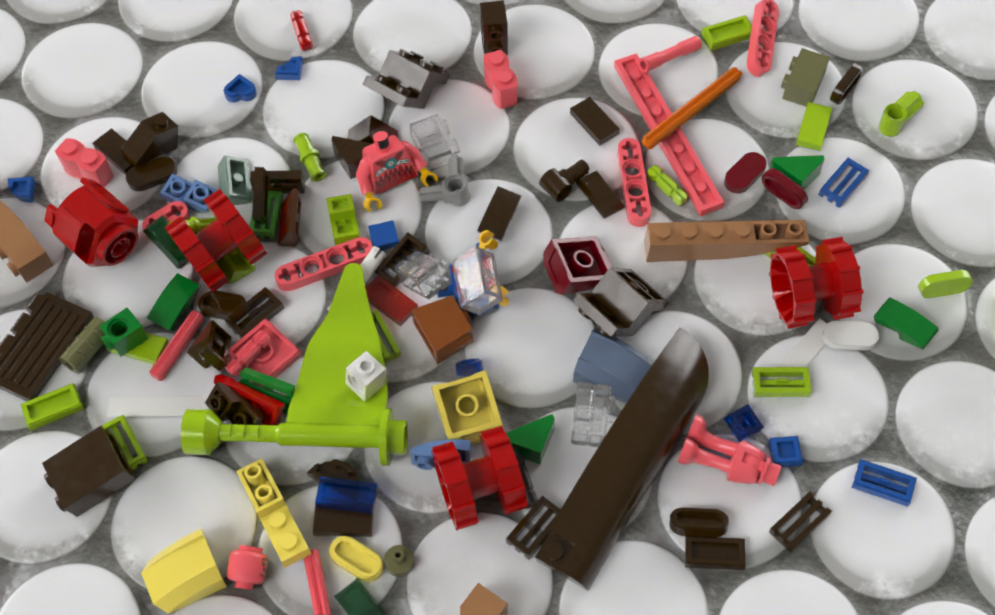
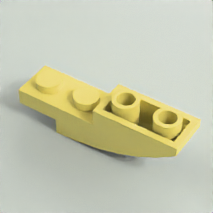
(273, 513)

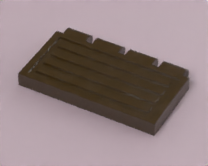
(39, 341)

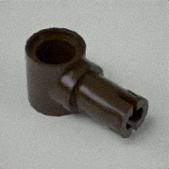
(560, 183)

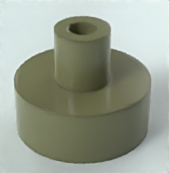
(399, 561)

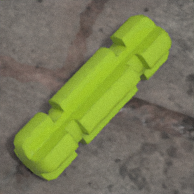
(667, 185)

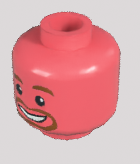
(247, 567)

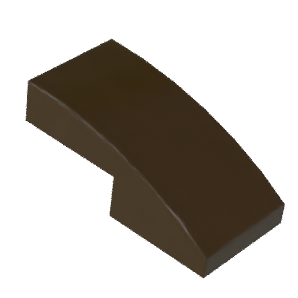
(499, 213)
(232, 406)

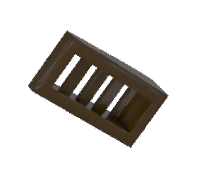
(395, 255)

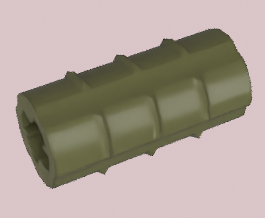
(83, 346)

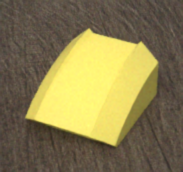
(467, 407)
(182, 573)

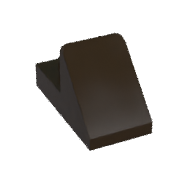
(211, 347)

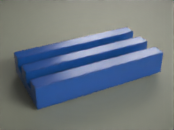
(833, 196)
(882, 487)

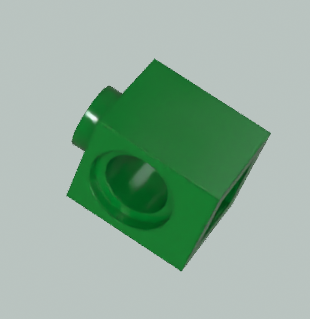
(122, 322)

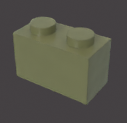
(805, 77)

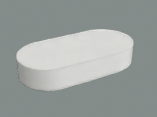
(850, 335)

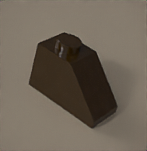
(151, 139)

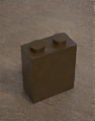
(87, 471)

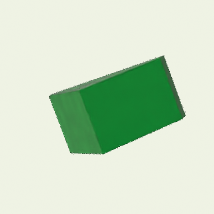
(799, 169)
(532, 438)

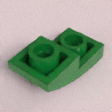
(173, 301)
(906, 322)

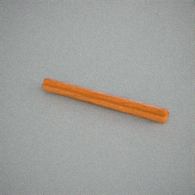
(691, 108)

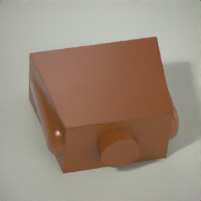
(443, 327)

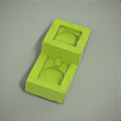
(342, 218)

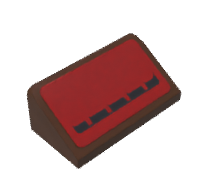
(290, 219)

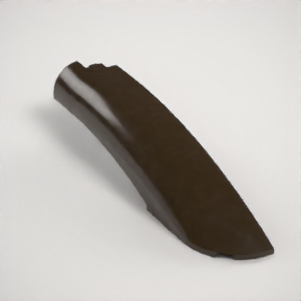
(627, 462)

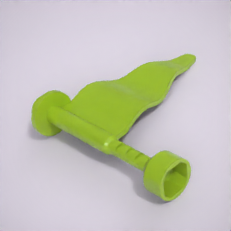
(322, 406)

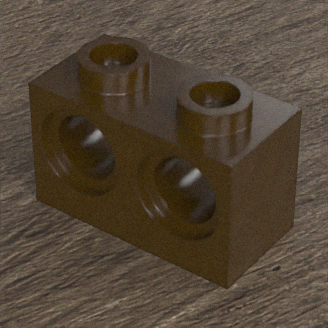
(494, 26)

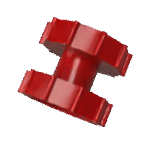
(216, 240)
(799, 286)
(491, 474)

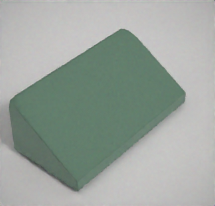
(235, 179)

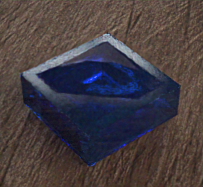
(743, 423)

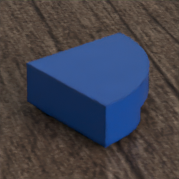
(290, 70)
(23, 188)

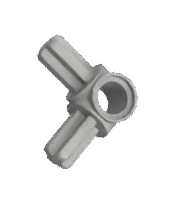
(455, 180)

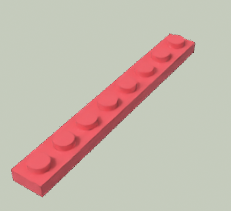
(676, 146)

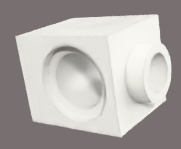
(365, 376)

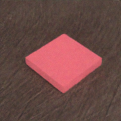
(275, 356)

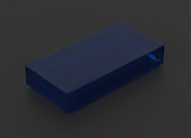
(346, 495)

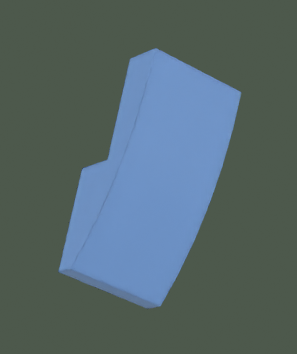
(189, 193)
(422, 456)

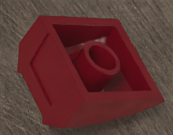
(575, 263)

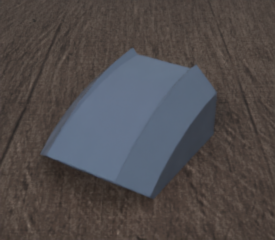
(611, 363)

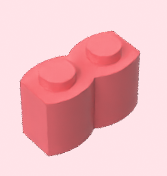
(500, 79)
(83, 162)

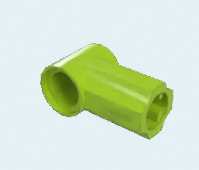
(899, 113)

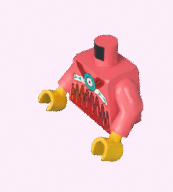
(388, 165)

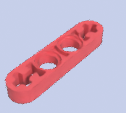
(760, 60)
(634, 181)
(321, 259)

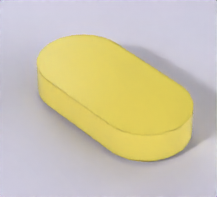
(356, 559)

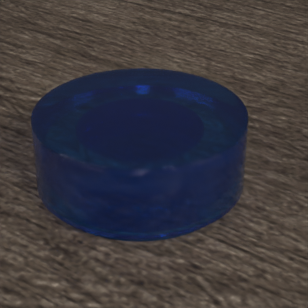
(469, 367)

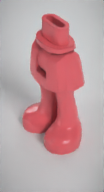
(746, 462)

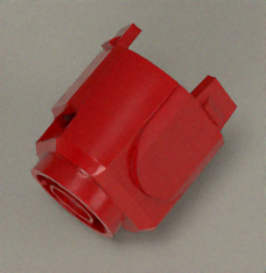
(94, 225)

